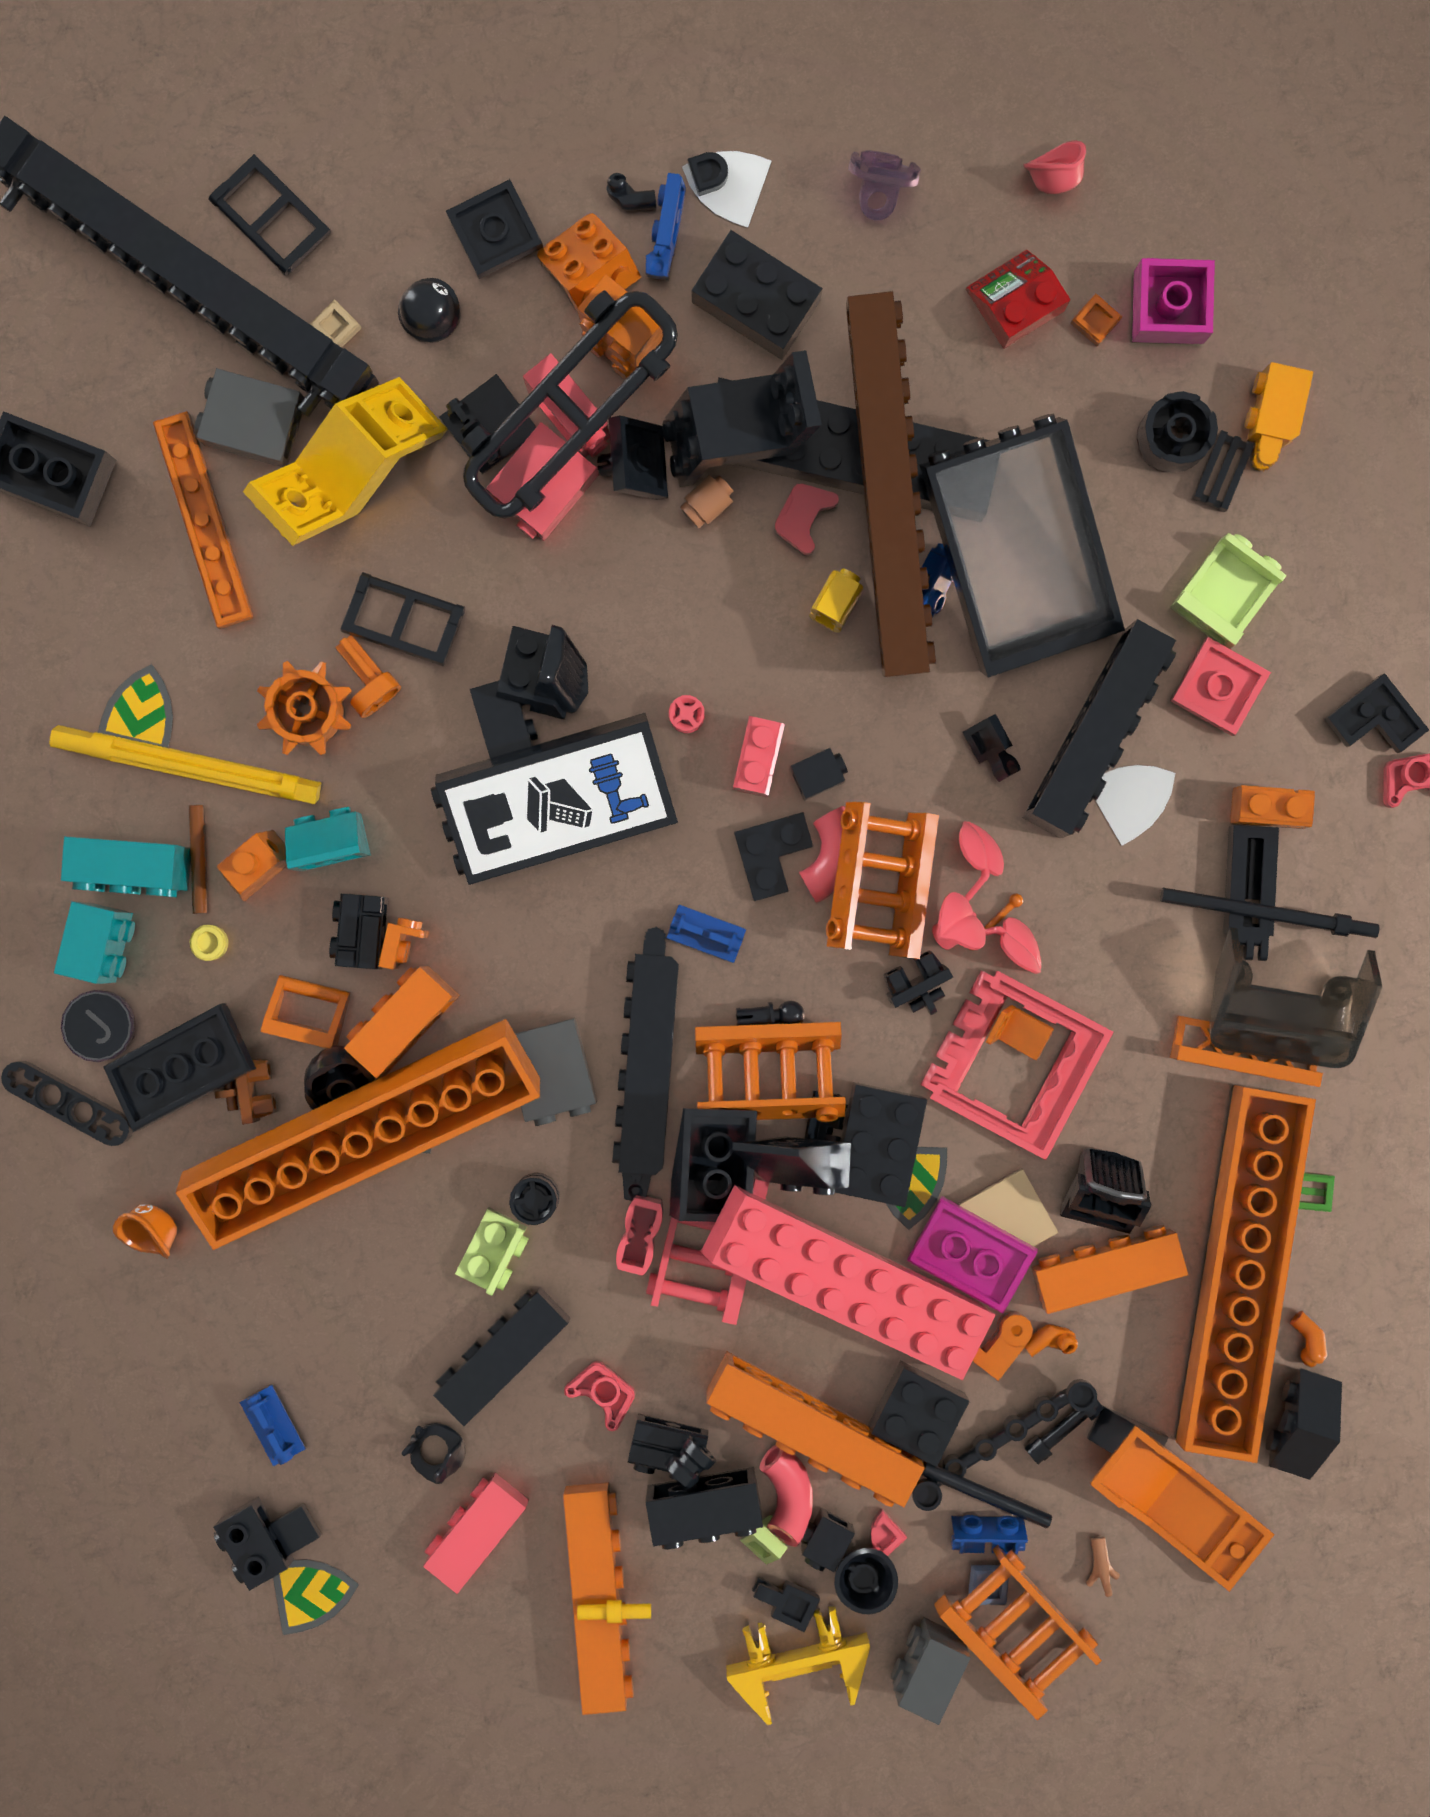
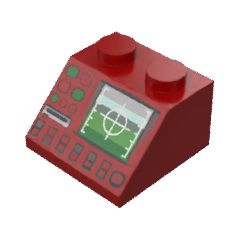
(1018, 297)

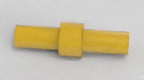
(614, 1611)

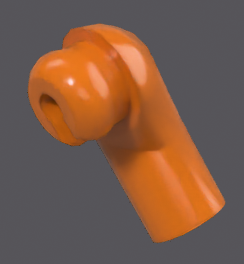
(1054, 1337)

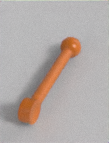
(1015, 900)

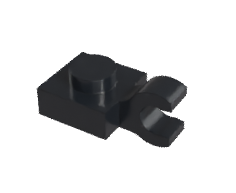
(989, 743)
(790, 1605)

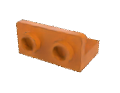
(395, 948)

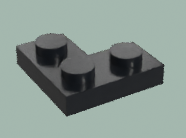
(1379, 706)
(762, 847)

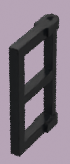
(227, 188)
(394, 642)

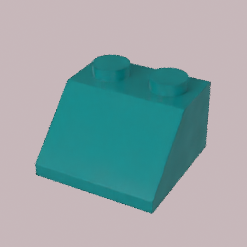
(325, 841)

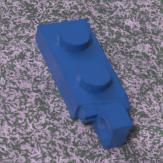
(667, 228)

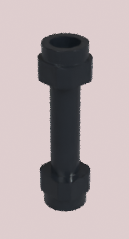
(1040, 1447)

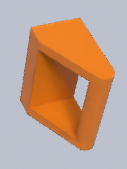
(300, 1032)

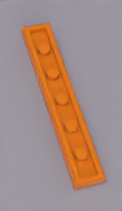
(203, 520)

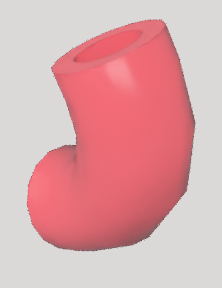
(821, 874)
(793, 1495)

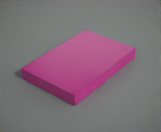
(972, 1254)

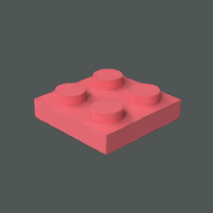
(1220, 686)

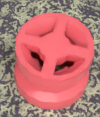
(683, 709)

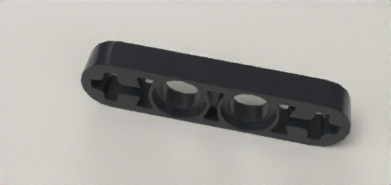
(65, 1107)

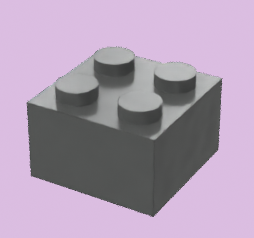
(929, 1670)

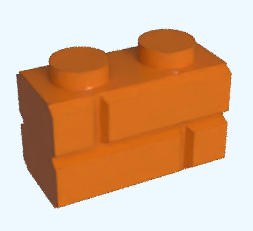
(1272, 807)

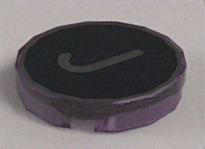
(98, 1025)

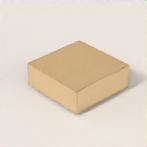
(336, 323)

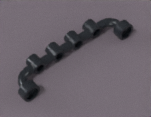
(1078, 1394)

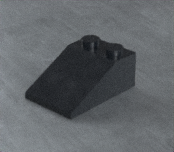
(798, 1162)
(706, 1164)

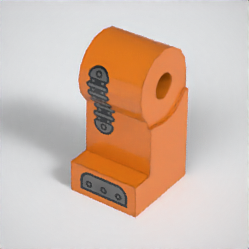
(1005, 1344)

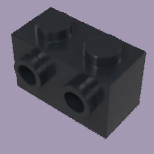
(251, 1544)

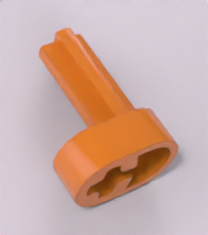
(379, 686)

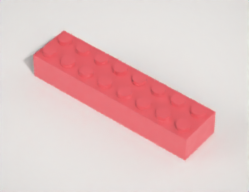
(847, 1283)

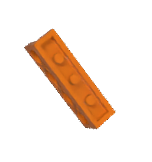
(1233, 1061)

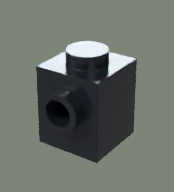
(826, 1541)

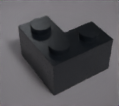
(1308, 1425)

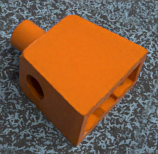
(254, 863)

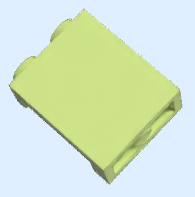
(1228, 589)

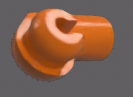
(1315, 1339)

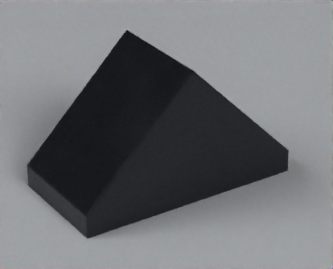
(1112, 1428)

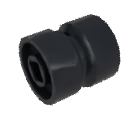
(534, 1198)

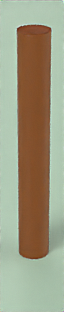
(197, 854)

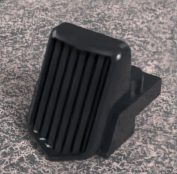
(544, 672)

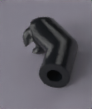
(626, 196)

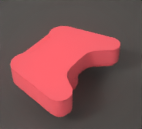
(799, 514)
(1404, 776)
(604, 1389)

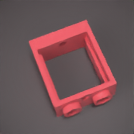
(565, 426)

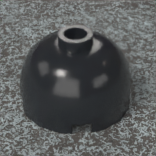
(332, 1075)

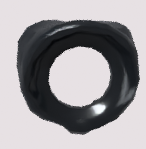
(453, 1459)

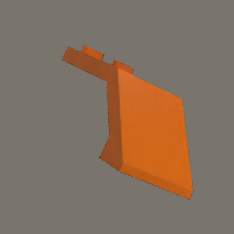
(1182, 1507)

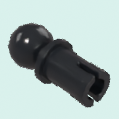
(787, 1013)

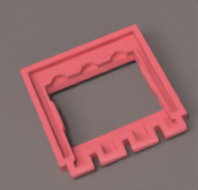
(1061, 1086)

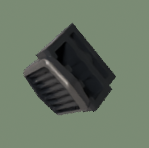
(1108, 1191)

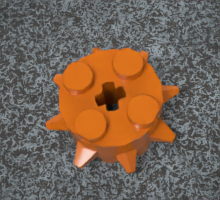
(287, 721)

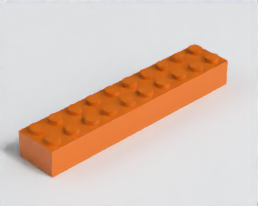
(359, 1134)
(1245, 1273)

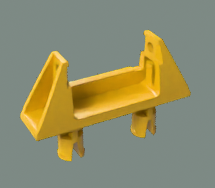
(833, 1649)

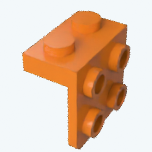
(584, 256)

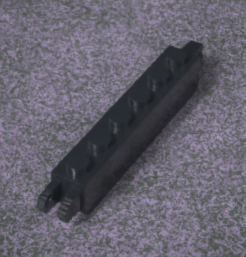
(648, 1065)

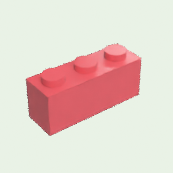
(474, 1532)

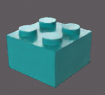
(94, 943)

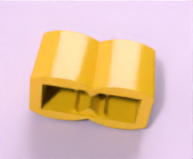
(836, 599)

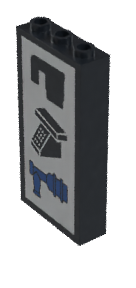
(554, 799)

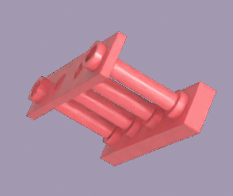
(726, 1301)

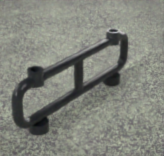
(605, 314)

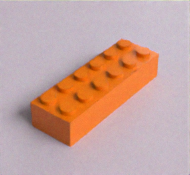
(812, 1429)

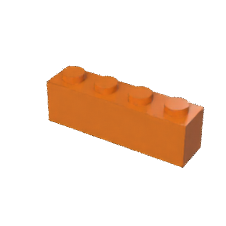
(1109, 1270)

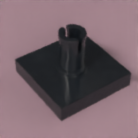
(636, 458)

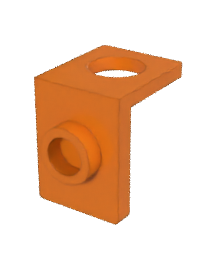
(1021, 1032)

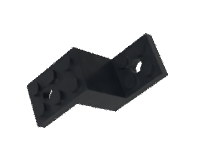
(742, 420)

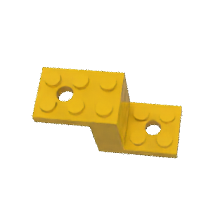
(345, 460)

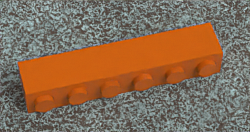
(594, 1581)

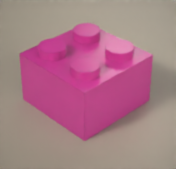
(1173, 301)

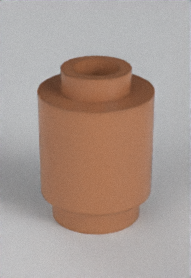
(707, 500)

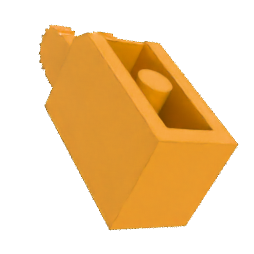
(1277, 411)

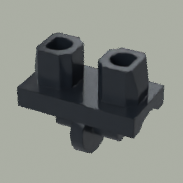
(932, 975)

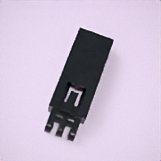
(1251, 875)

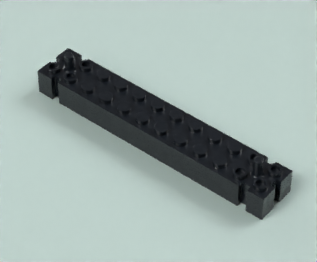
(178, 268)

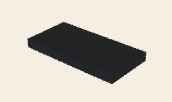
(179, 1067)

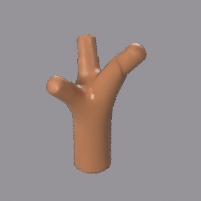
(1102, 1567)

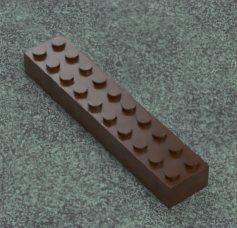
(888, 483)

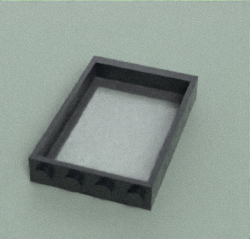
(1022, 545)

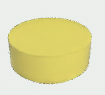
(208, 942)

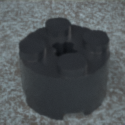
(1191, 417)

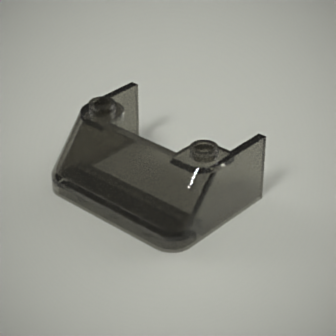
(1291, 1023)

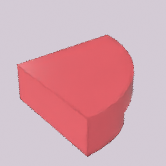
(885, 1533)

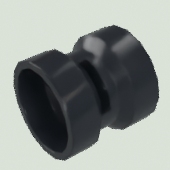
(693, 1459)

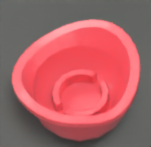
(1059, 168)

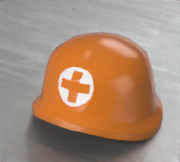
(146, 1230)

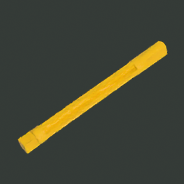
(186, 764)

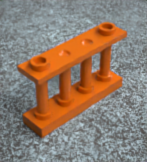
(913, 884)
(786, 1041)
(982, 1640)

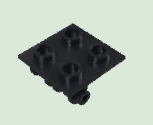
(488, 406)

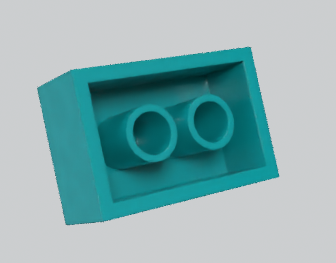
(125, 866)

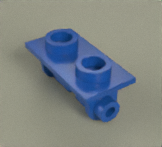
(939, 579)
(706, 933)
(272, 1425)
(973, 1531)

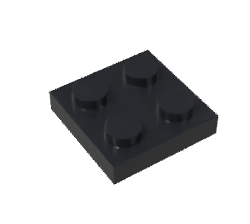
(494, 229)

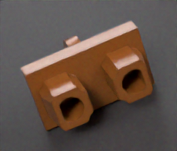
(251, 1106)

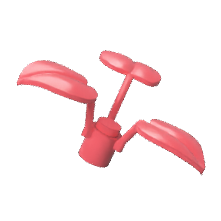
(960, 924)

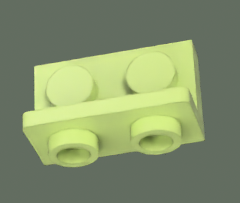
(492, 1250)

